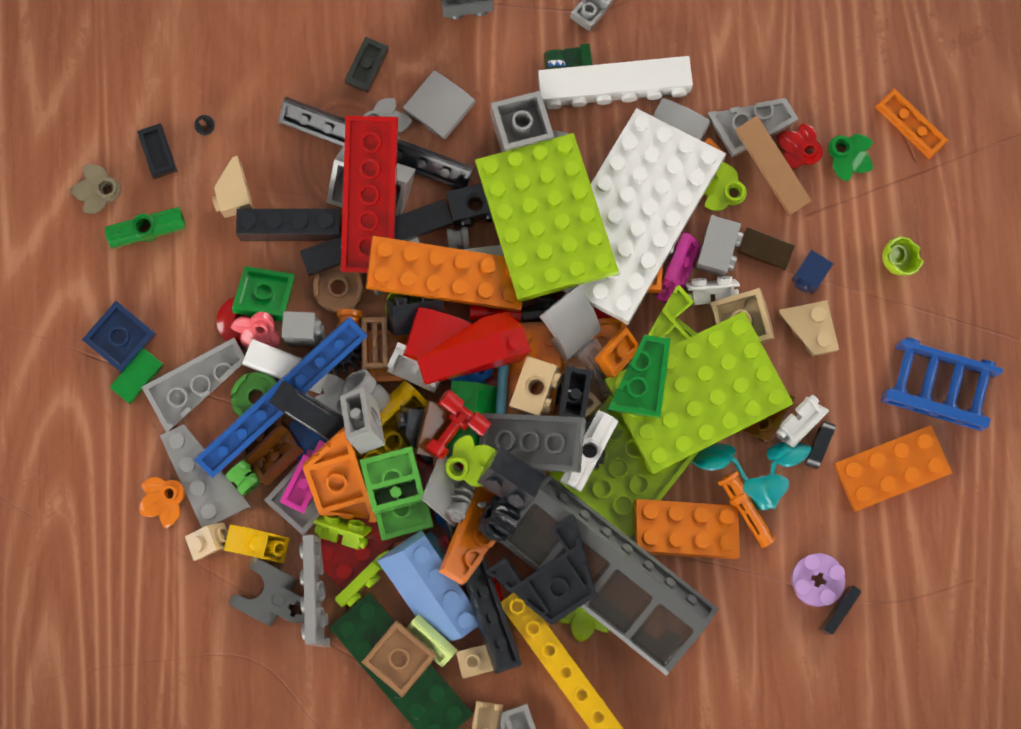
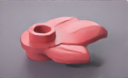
(258, 327)

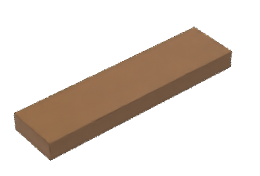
(773, 165)

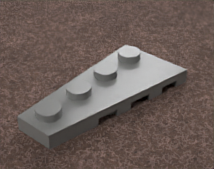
(191, 383)
(314, 593)

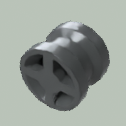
(458, 238)

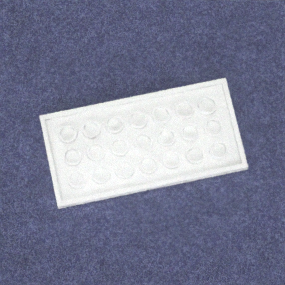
(645, 202)

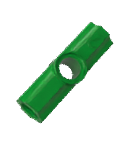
(129, 231)

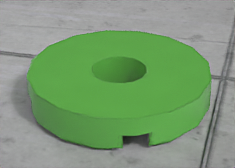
(246, 386)

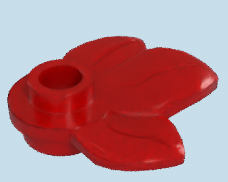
(796, 143)

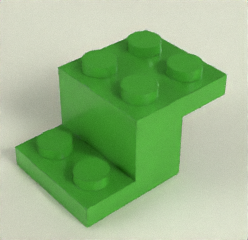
(396, 493)

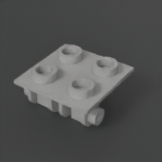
(447, 496)

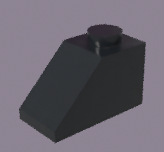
(408, 424)

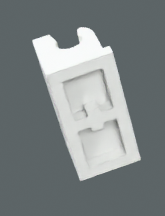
(408, 369)

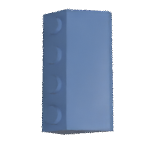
(432, 595)

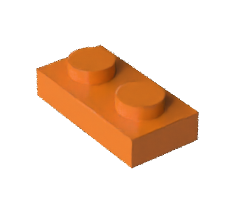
(617, 353)

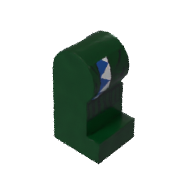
(568, 57)

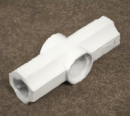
(598, 436)

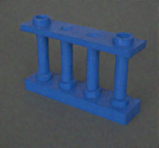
(948, 409)

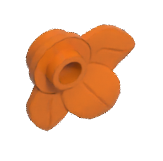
(158, 501)

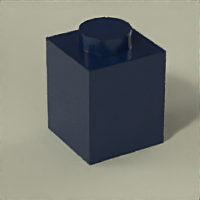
(811, 272)

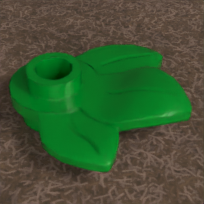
(854, 155)

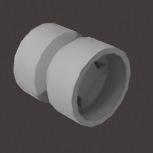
(364, 378)

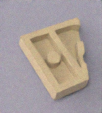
(812, 326)

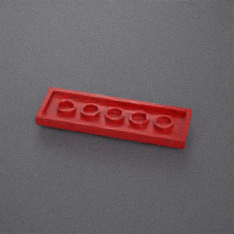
(368, 187)

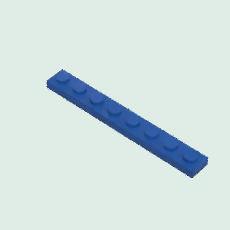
(263, 414)

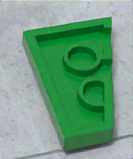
(644, 380)

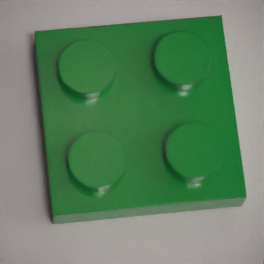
(263, 292)

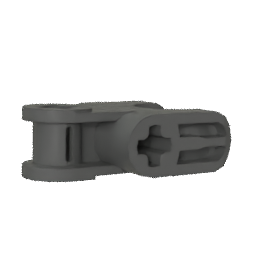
(274, 600)

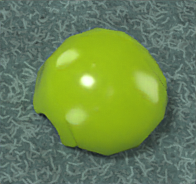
(902, 256)

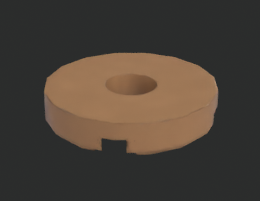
(332, 302)

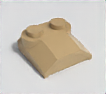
(755, 308)

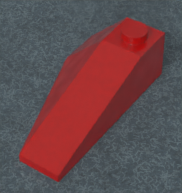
(479, 347)

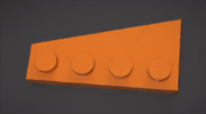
(468, 542)

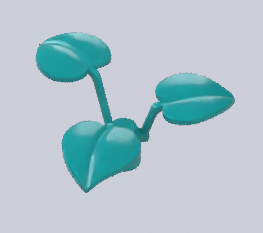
(763, 490)

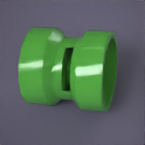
(243, 477)

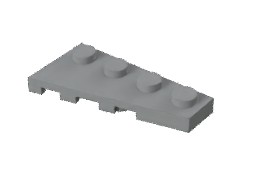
(210, 497)

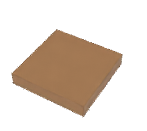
(399, 658)

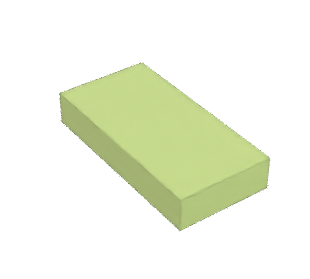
(433, 639)

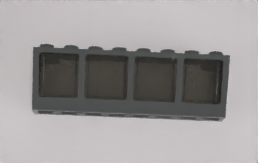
(634, 590)

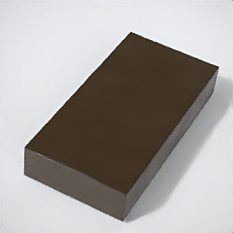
(766, 248)

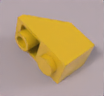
(256, 543)

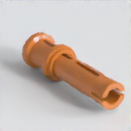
(738, 498)

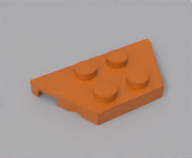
(338, 480)

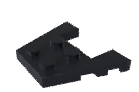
(558, 585)

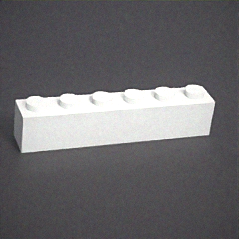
(615, 82)

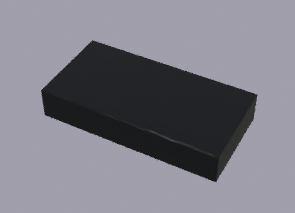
(157, 151)
(840, 610)

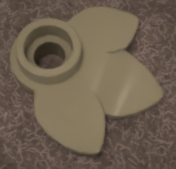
(93, 189)

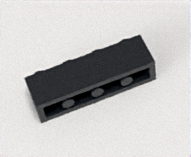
(288, 224)

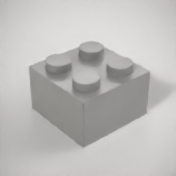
(520, 121)

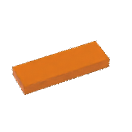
(911, 123)

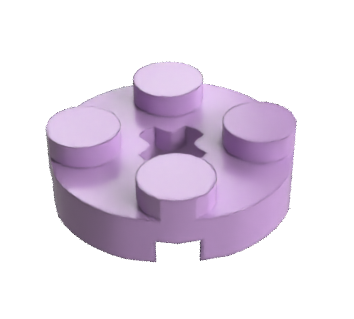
(832, 573)

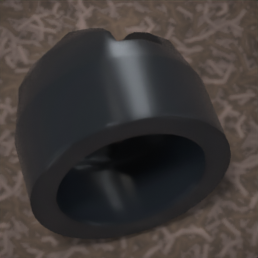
(200, 129)

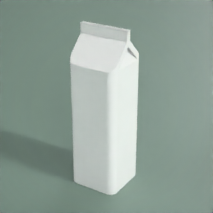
(274, 362)

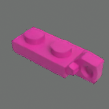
(680, 266)
(298, 492)

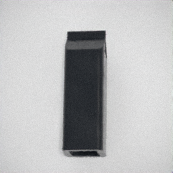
(307, 410)

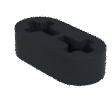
(820, 444)

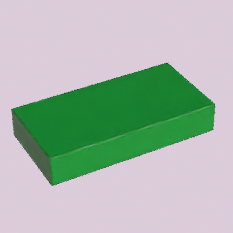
(135, 375)

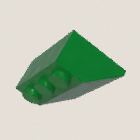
(476, 398)

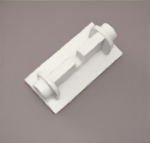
(722, 288)
(794, 428)

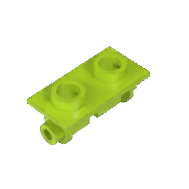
(352, 531)

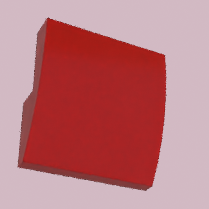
(430, 330)

